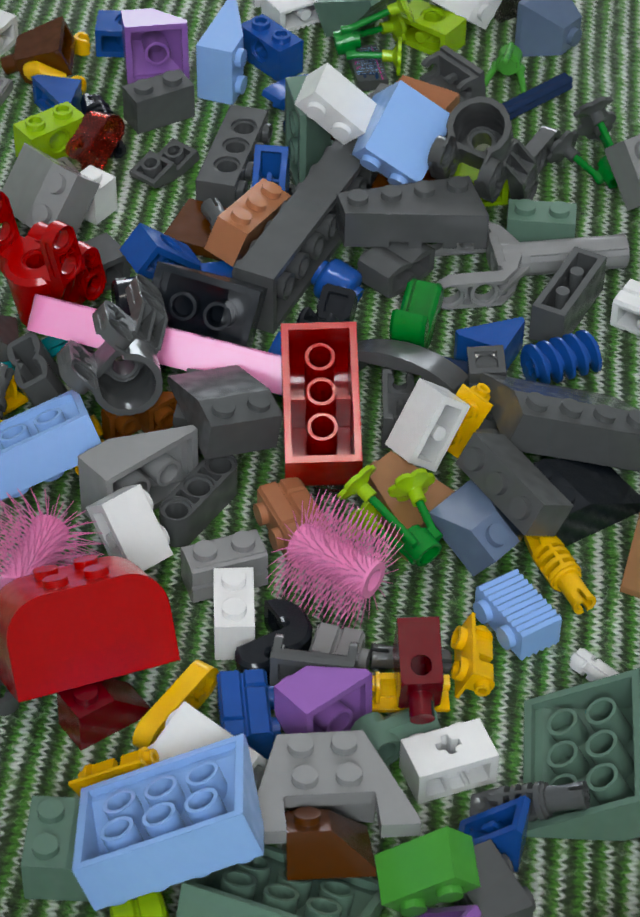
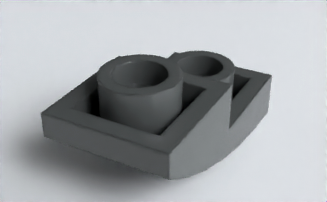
(165, 166)

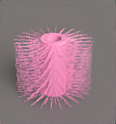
(40, 544)
(335, 560)

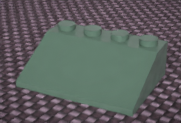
(591, 746)
(264, 891)

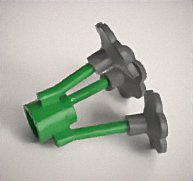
(594, 124)

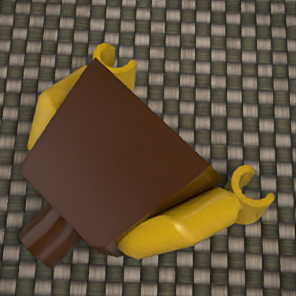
(47, 52)

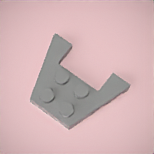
(331, 772)

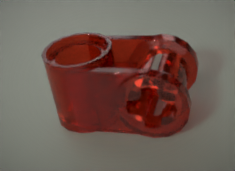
(95, 138)

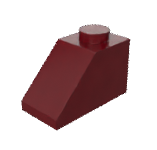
(99, 710)

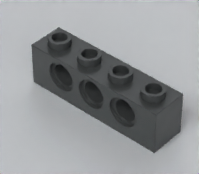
(232, 155)

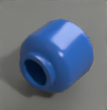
(339, 274)

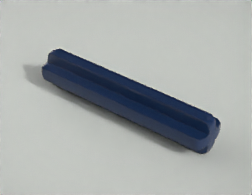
(538, 95)

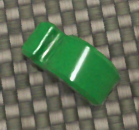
(417, 313)

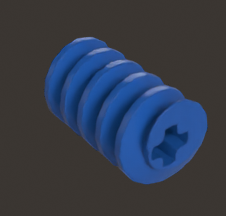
(561, 356)

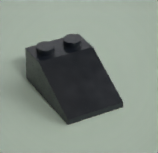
(210, 303)
(597, 496)

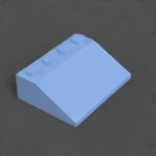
(168, 823)

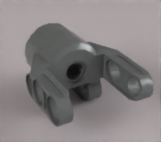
(485, 122)
(125, 385)

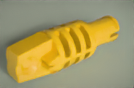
(560, 570)

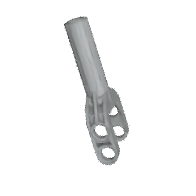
(513, 259)

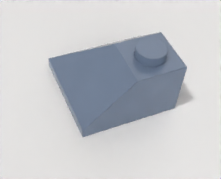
(547, 27)
(475, 527)

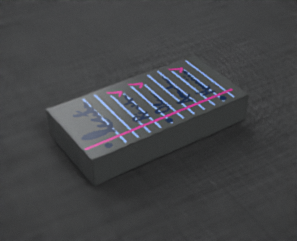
(368, 72)

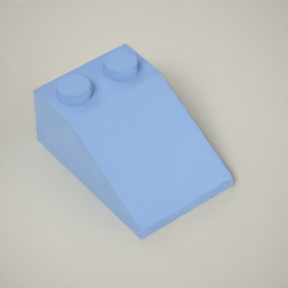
(222, 57)

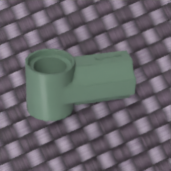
(387, 731)

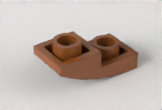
(154, 419)

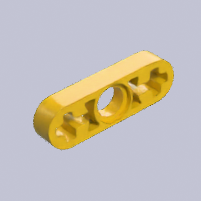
(192, 687)

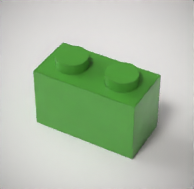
(427, 871)

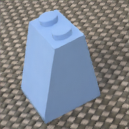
(400, 134)

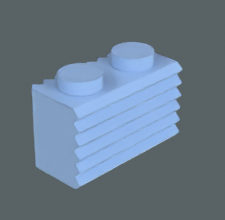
(517, 614)

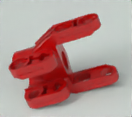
(47, 263)

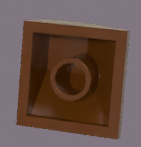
(326, 846)

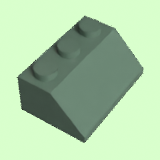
(302, 134)

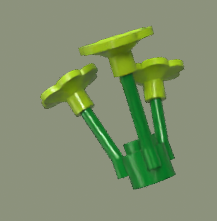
(348, 38)
(419, 543)

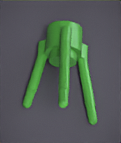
(508, 63)

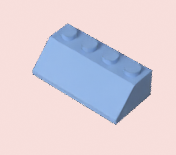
(44, 443)

